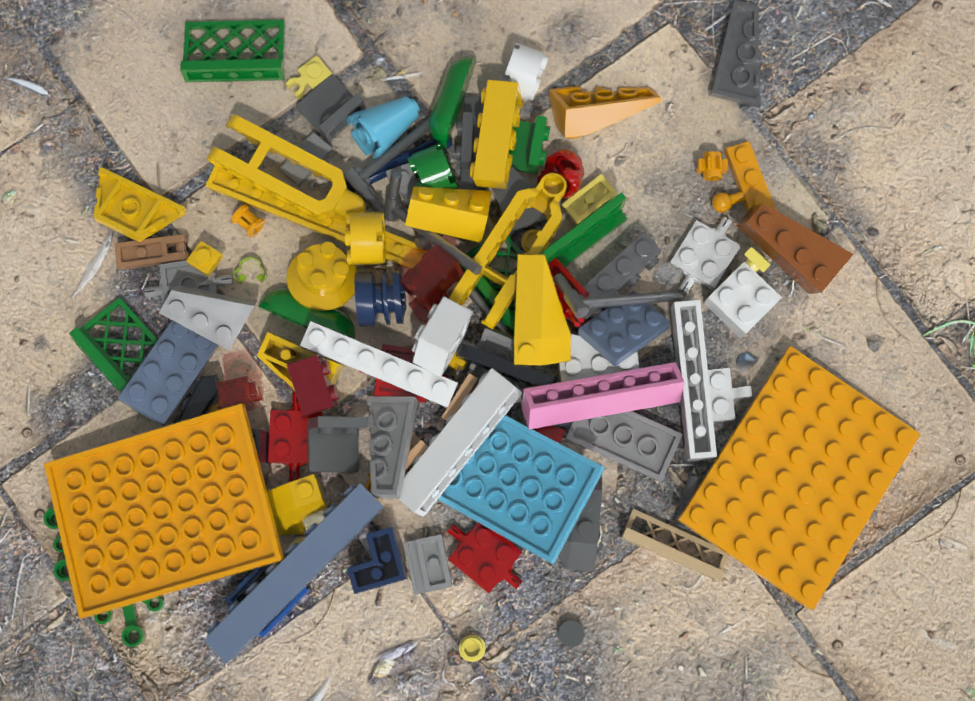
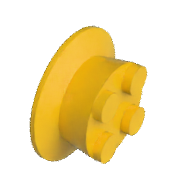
(321, 277)

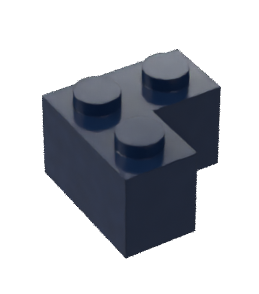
(386, 564)

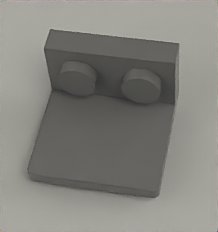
(329, 107)
(334, 443)

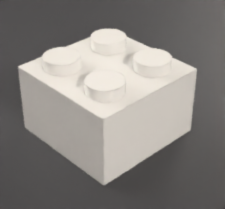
(742, 300)
(441, 336)

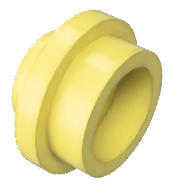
(472, 648)

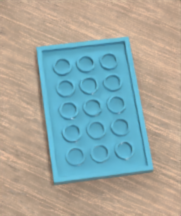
(524, 488)

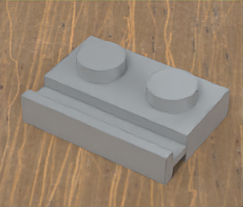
(428, 564)

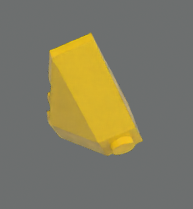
(297, 505)

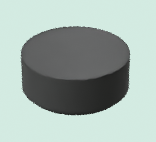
(571, 633)

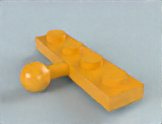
(748, 180)

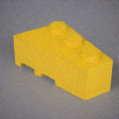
(449, 211)
(279, 351)

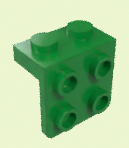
(529, 143)

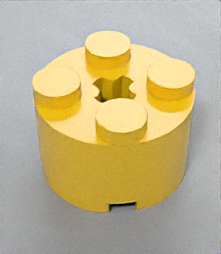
(365, 238)

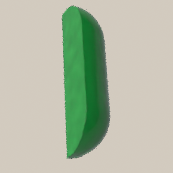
(450, 99)
(281, 303)

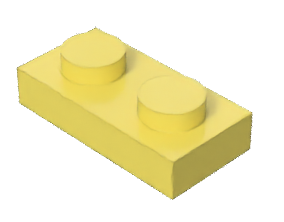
(589, 199)

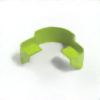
(241, 278)

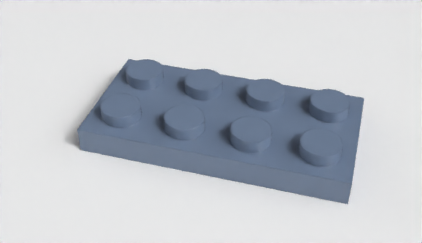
(168, 373)

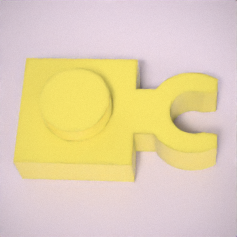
(311, 76)
(756, 260)

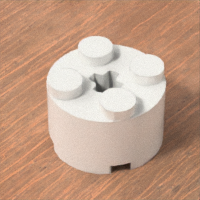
(524, 68)

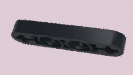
(503, 366)

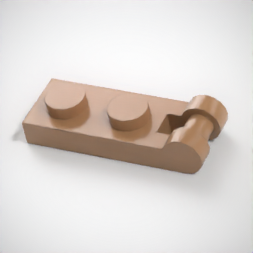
(150, 252)

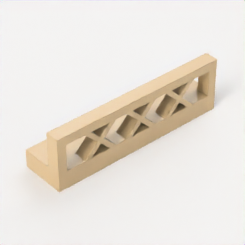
(670, 553)

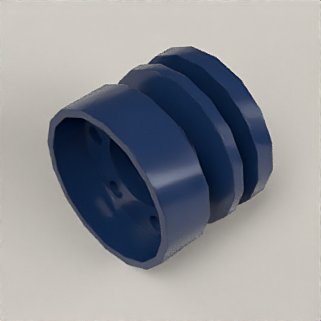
(379, 298)

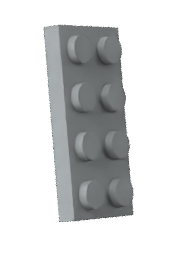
(628, 441)

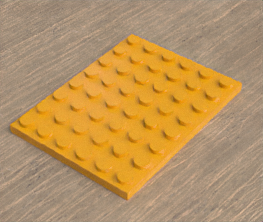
(799, 478)
(163, 511)

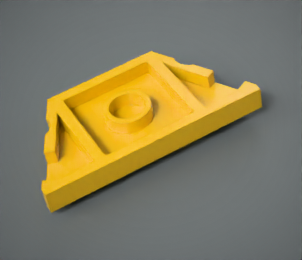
(132, 208)

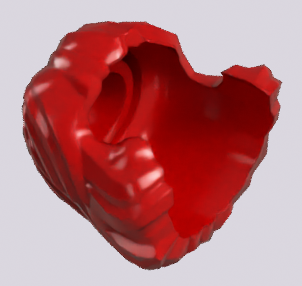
(567, 165)

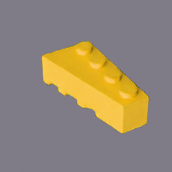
(497, 134)

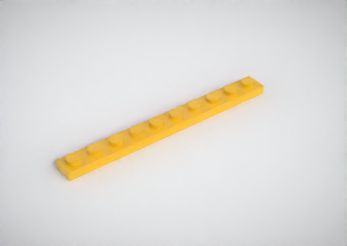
(398, 250)

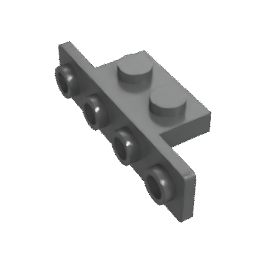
(469, 131)

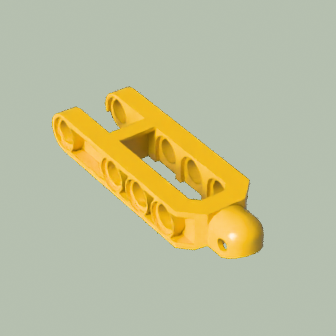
(542, 198)
(338, 200)

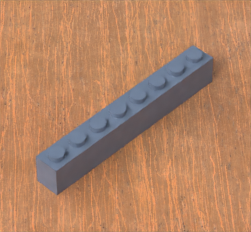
(294, 573)

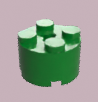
(432, 168)

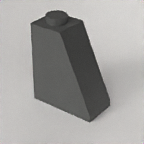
(531, 217)

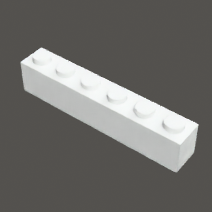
(692, 363)
(378, 364)
(457, 441)

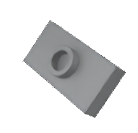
(312, 145)

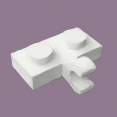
(723, 394)

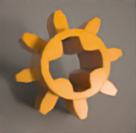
(712, 166)

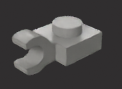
(407, 182)

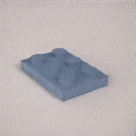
(623, 330)

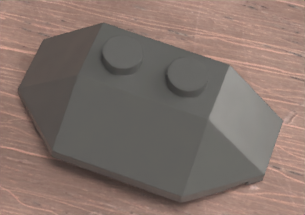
(582, 543)

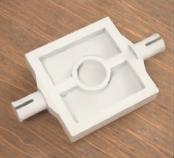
(705, 255)

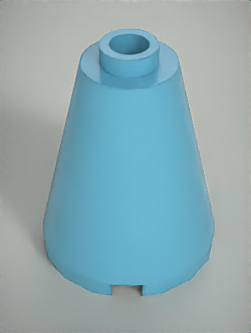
(382, 124)

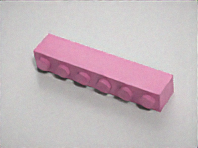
(602, 395)

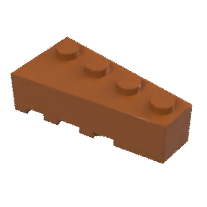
(794, 248)

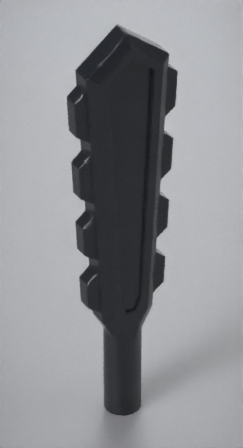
(203, 396)

